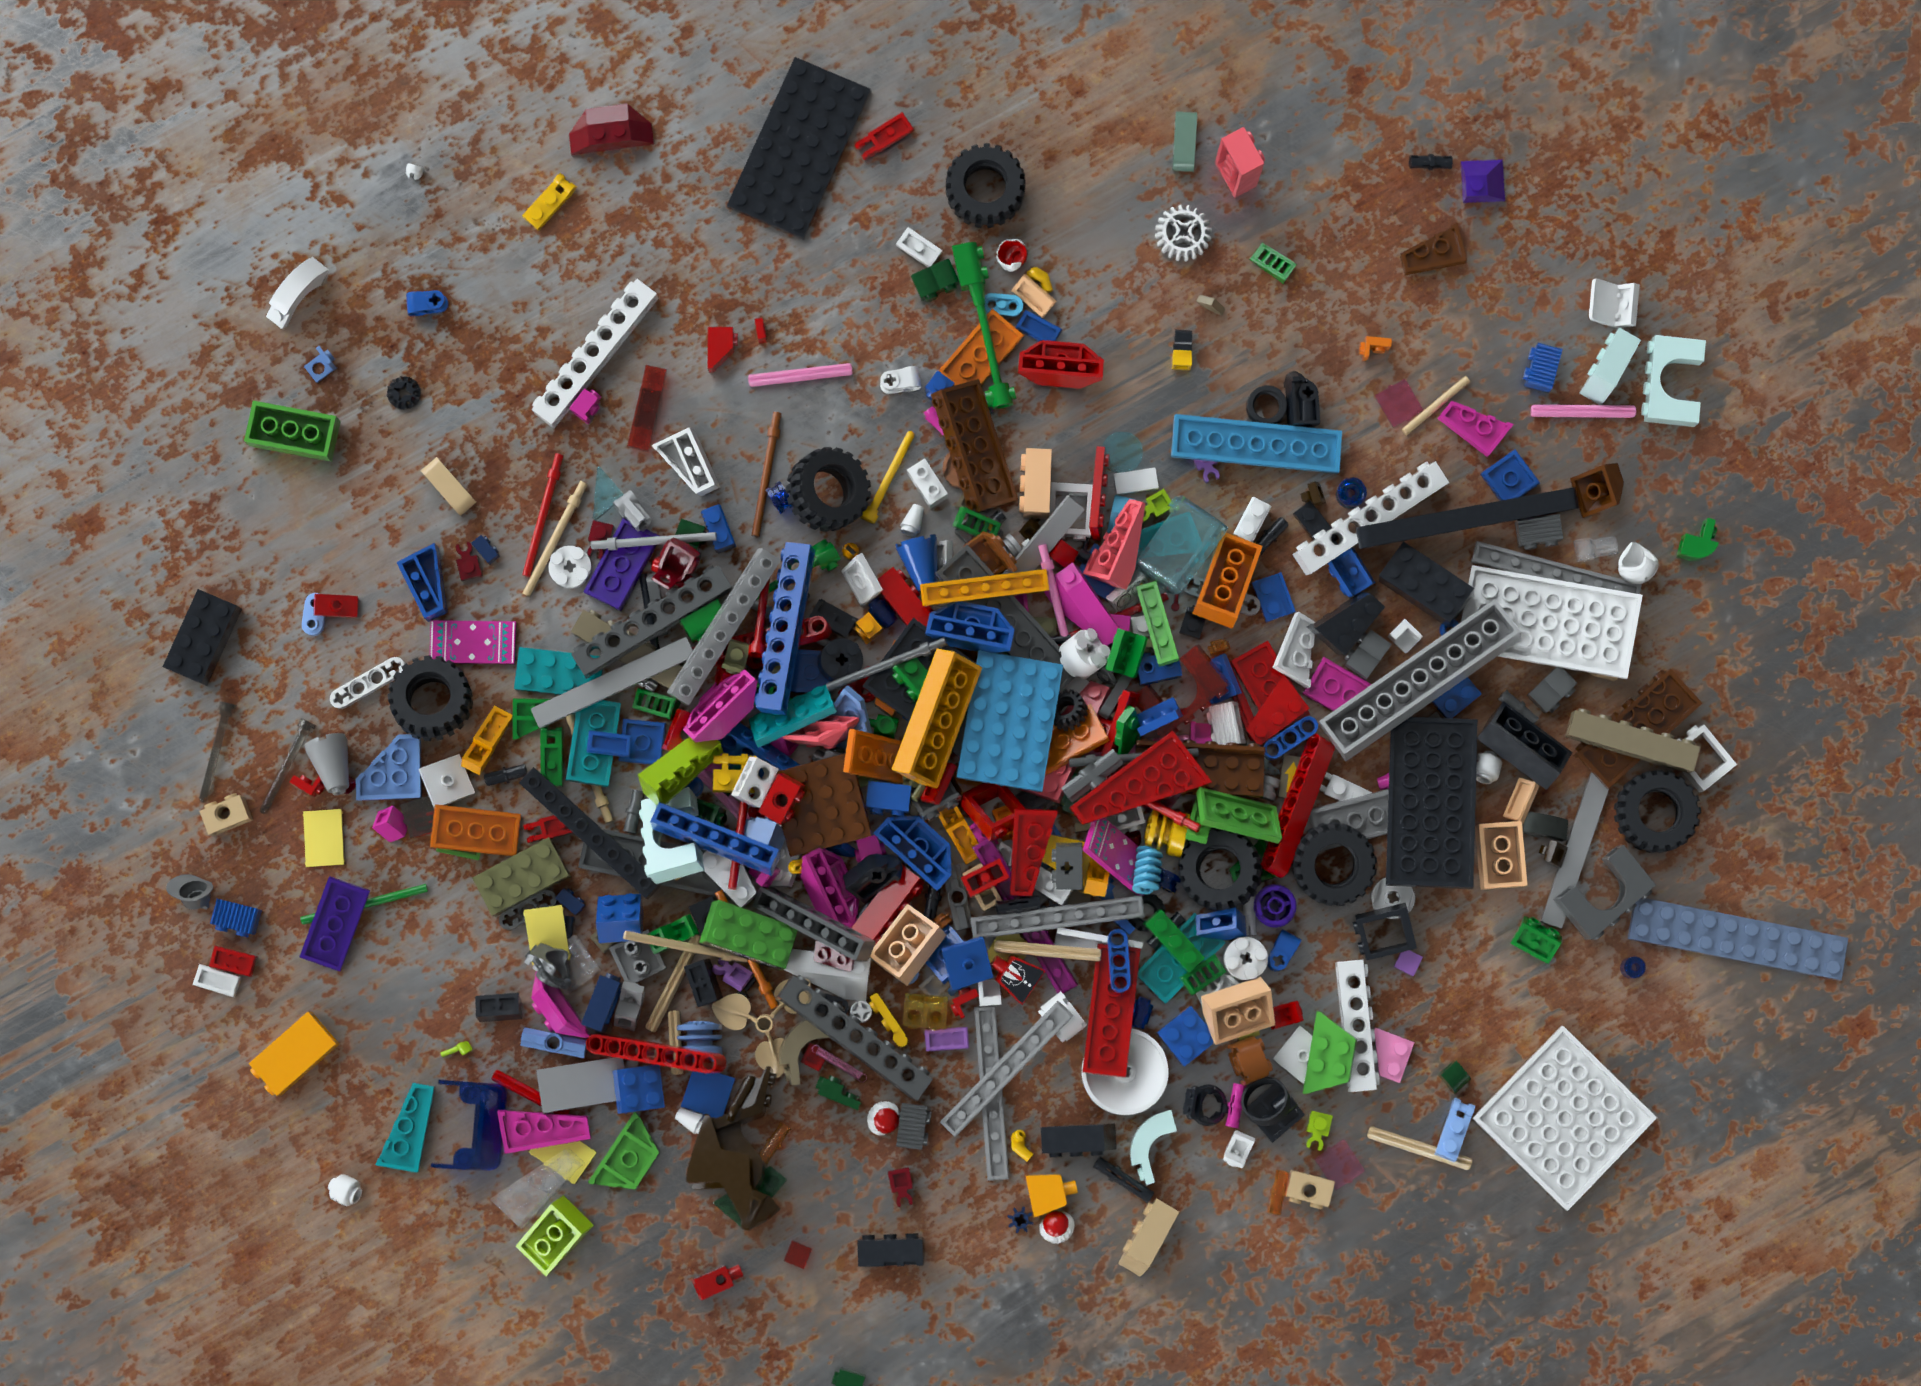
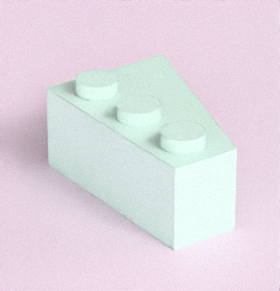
(1610, 365)

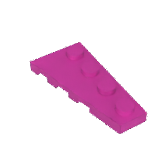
(536, 1130)

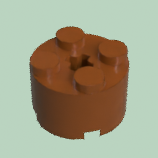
(1249, 1059)

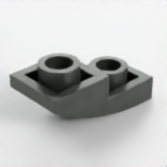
(1545, 825)

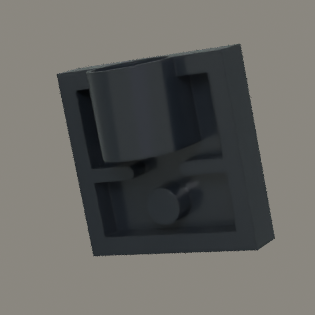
(1268, 1105)

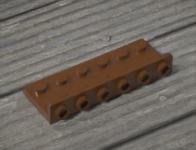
(974, 446)
(1657, 707)
(1230, 767)

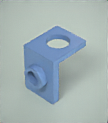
(325, 358)

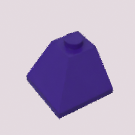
(1482, 181)

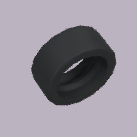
(1271, 390)

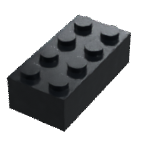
(1426, 584)
(202, 637)
(1524, 745)

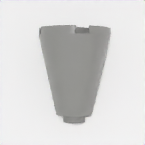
(330, 761)

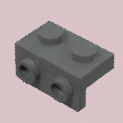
(931, 811)

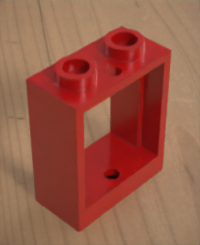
(983, 793)

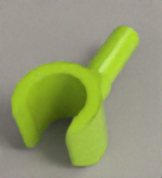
(463, 1047)

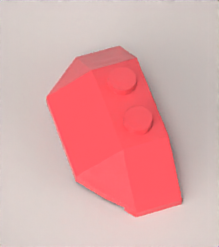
(824, 732)

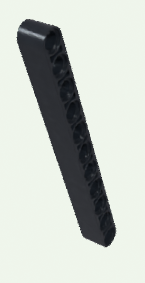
(1467, 518)

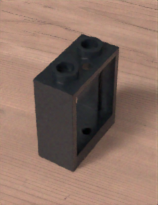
(1399, 909)

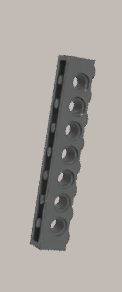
(646, 632)
(790, 996)

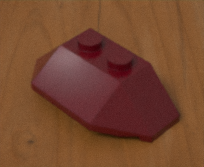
(610, 129)

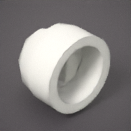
(414, 169)

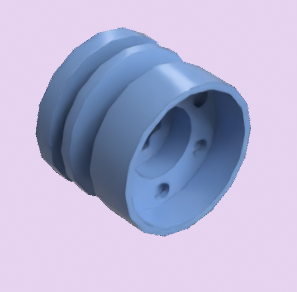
(701, 1036)

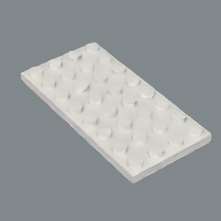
(1562, 620)

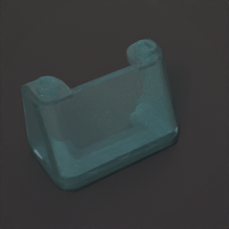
(1180, 545)

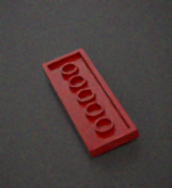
(1110, 1017)

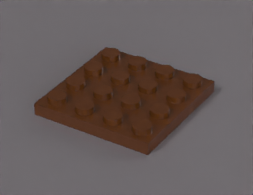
(830, 809)

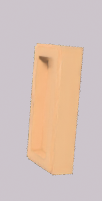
(1034, 296)
(1521, 800)

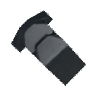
(1301, 410)
(872, 875)

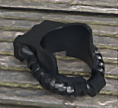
(1193, 1104)

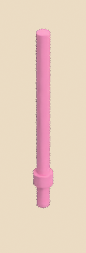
(1049, 566)

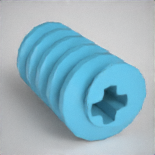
(1147, 870)

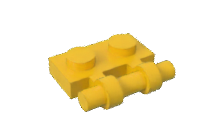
(724, 779)

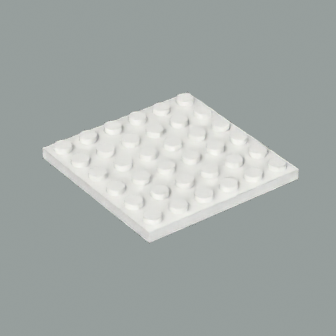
(1564, 1118)

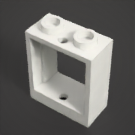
(1073, 490)
(1702, 784)

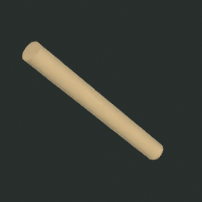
(1435, 405)

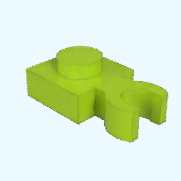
(1157, 504)
(1319, 1126)

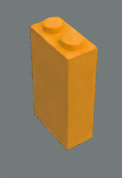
(293, 1054)

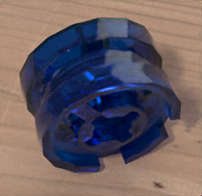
(1351, 484)
(779, 497)
(1168, 881)

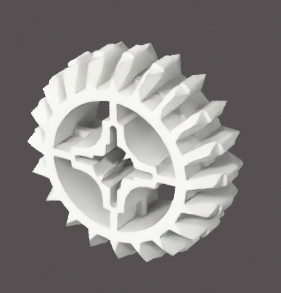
(1195, 220)

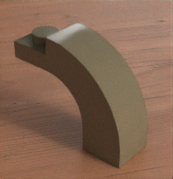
(792, 1045)

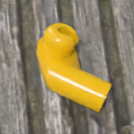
(1042, 277)
(795, 866)
(1018, 1145)

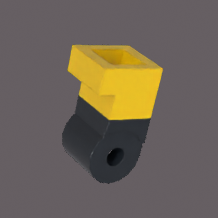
(1182, 350)

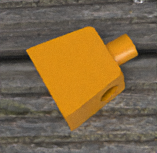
(1048, 1192)

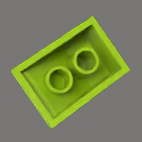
(554, 1235)

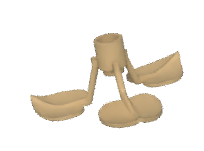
(733, 1014)

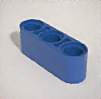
(1300, 736)
(1122, 950)

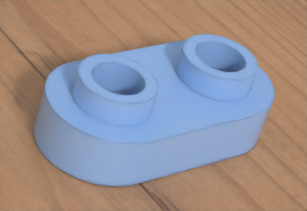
(308, 613)

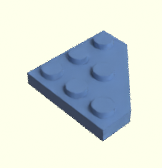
(853, 705)
(393, 772)

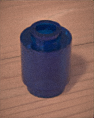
(882, 612)
(1626, 967)
(1142, 1012)

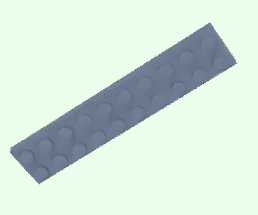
(1738, 938)

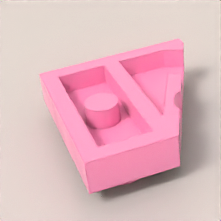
(1391, 1054)

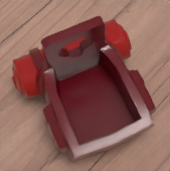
(675, 563)

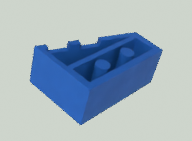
(425, 580)

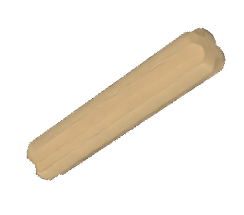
(673, 1021)

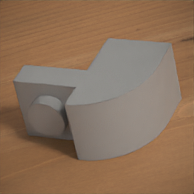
(629, 1006)

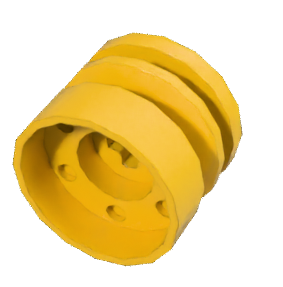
(1165, 832)

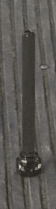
(226, 711)
(304, 729)

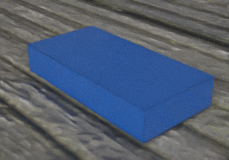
(1037, 327)
(609, 744)

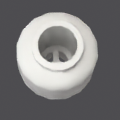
(1488, 767)
(345, 1190)

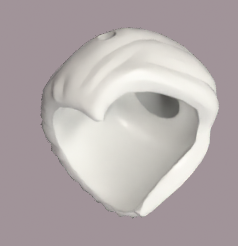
(1637, 564)

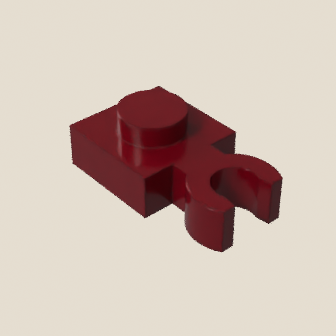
(598, 532)
(468, 565)
(900, 1182)

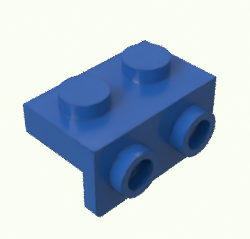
(1350, 573)

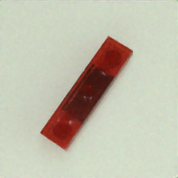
(647, 408)

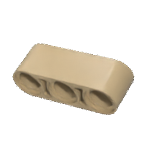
(448, 486)

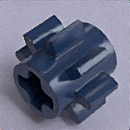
(1017, 1214)

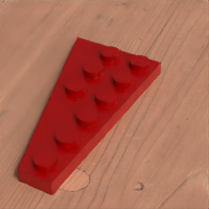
(1152, 776)

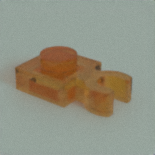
(1218, 647)

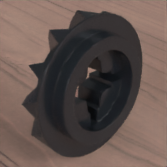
(407, 401)

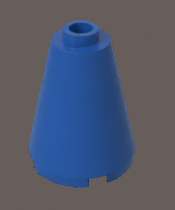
(920, 559)

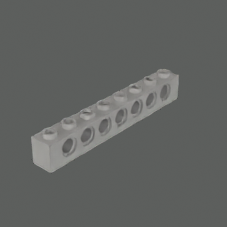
(723, 626)

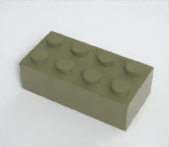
(521, 876)

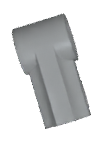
(630, 507)

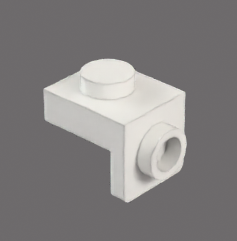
(1238, 1149)

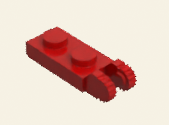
(885, 135)
(550, 827)

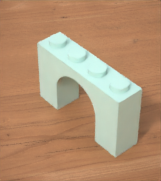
(1658, 405)
(675, 862)

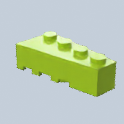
(677, 769)

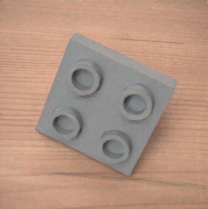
(636, 960)

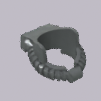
(546, 962)

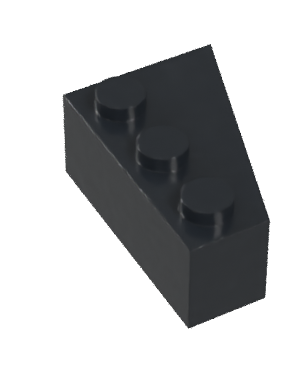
(1347, 623)
(1078, 1139)
(890, 1250)

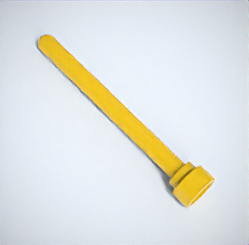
(870, 514)

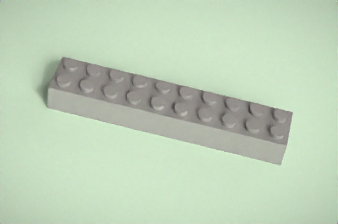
(1420, 680)

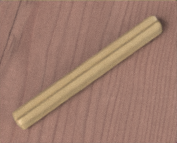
(1047, 950)
(671, 987)
(1415, 1147)

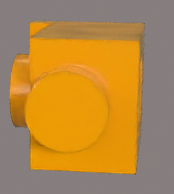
(868, 628)

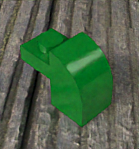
(1697, 548)
(679, 930)

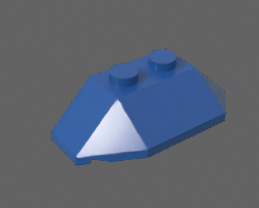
(971, 627)
(919, 847)

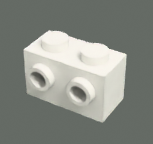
(1128, 820)

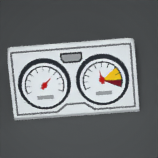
(1120, 598)

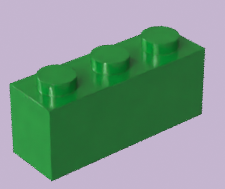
(1173, 940)

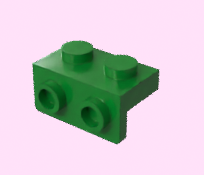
(1126, 653)

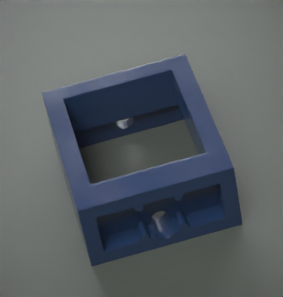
(603, 1002)

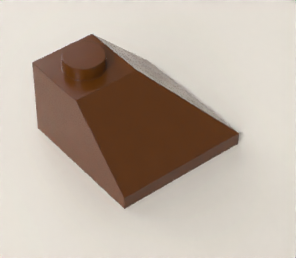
(1598, 489)

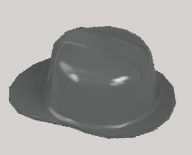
(191, 891)

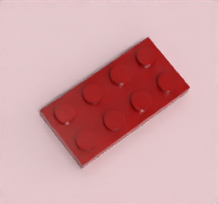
(1258, 674)

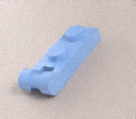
(1454, 1130)

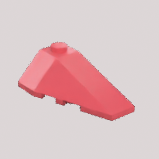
(1117, 556)

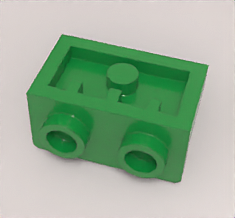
(912, 674)
(1537, 939)

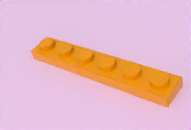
(984, 587)

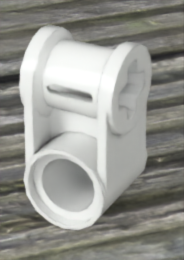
(903, 380)

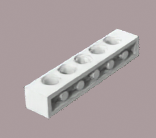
(1344, 971)

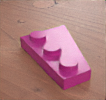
(1476, 428)

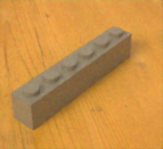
(590, 624)
(1632, 741)

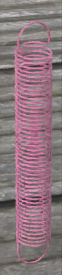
(837, 1065)

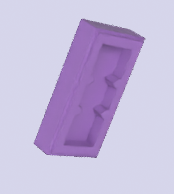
(947, 1039)

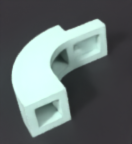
(1147, 1132)

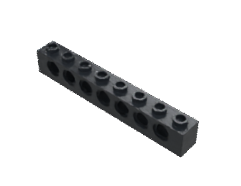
(589, 832)

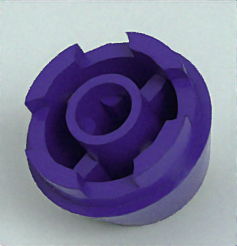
(1275, 905)

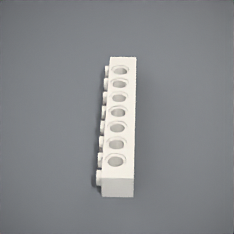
(554, 414)
(1433, 479)

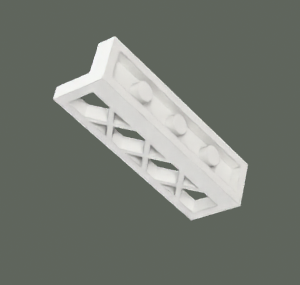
(1076, 938)

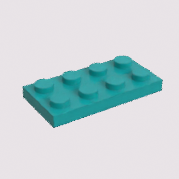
(549, 671)
(800, 712)
(590, 767)
(1162, 971)

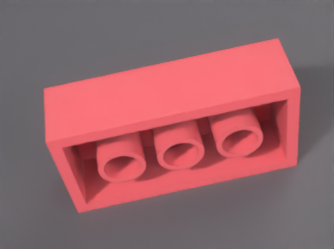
(1239, 161)

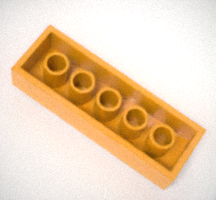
(937, 718)

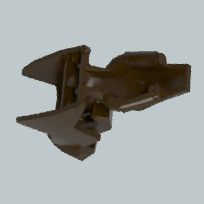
(728, 1160)

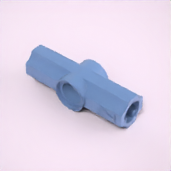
(540, 1040)

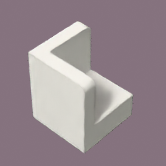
(1405, 636)
(989, 993)

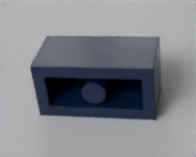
(483, 547)
(572, 903)

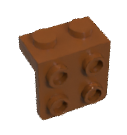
(991, 552)

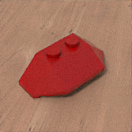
(1061, 364)

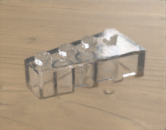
(533, 1191)

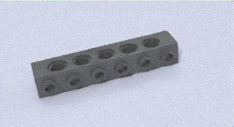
(814, 924)

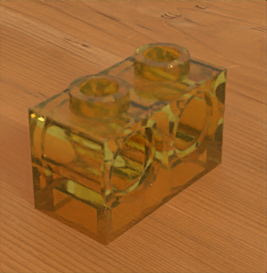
(925, 1005)

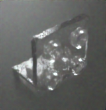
(581, 965)

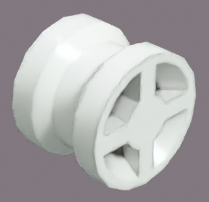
(861, 1010)

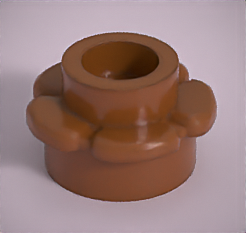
(943, 920)

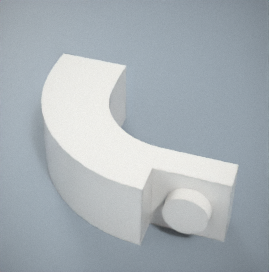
(293, 289)

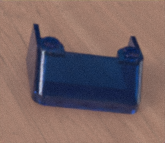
(487, 1137)

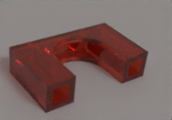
(1209, 685)

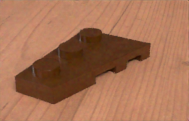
(1436, 253)

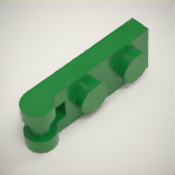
(552, 755)

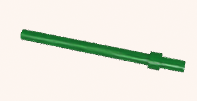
(381, 899)

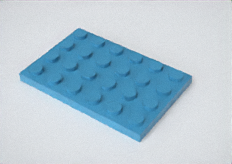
(1010, 721)

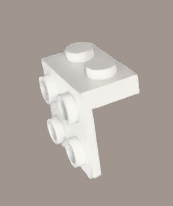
(1614, 303)

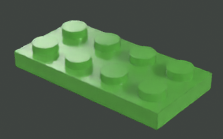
(1238, 815)

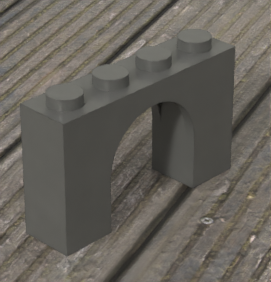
(1633, 885)

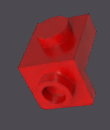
(964, 996)
(1287, 1014)

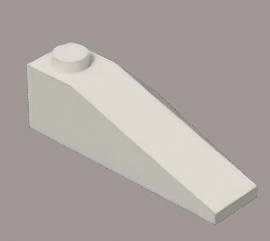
(845, 984)

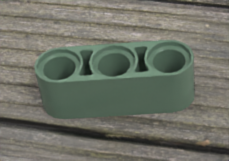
(1184, 141)

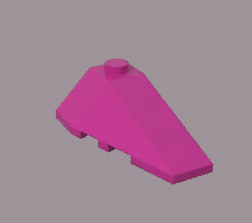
(1083, 605)

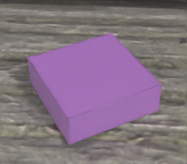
(1408, 962)

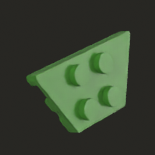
(1329, 1055)
(628, 1157)

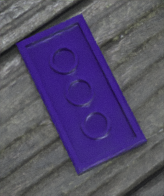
(620, 568)
(334, 923)

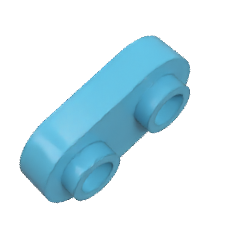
(1002, 304)

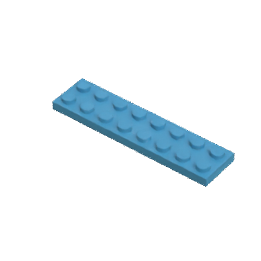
(1256, 443)

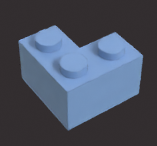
(765, 831)

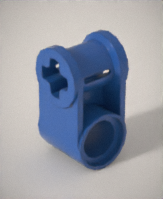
(422, 303)
(1284, 947)

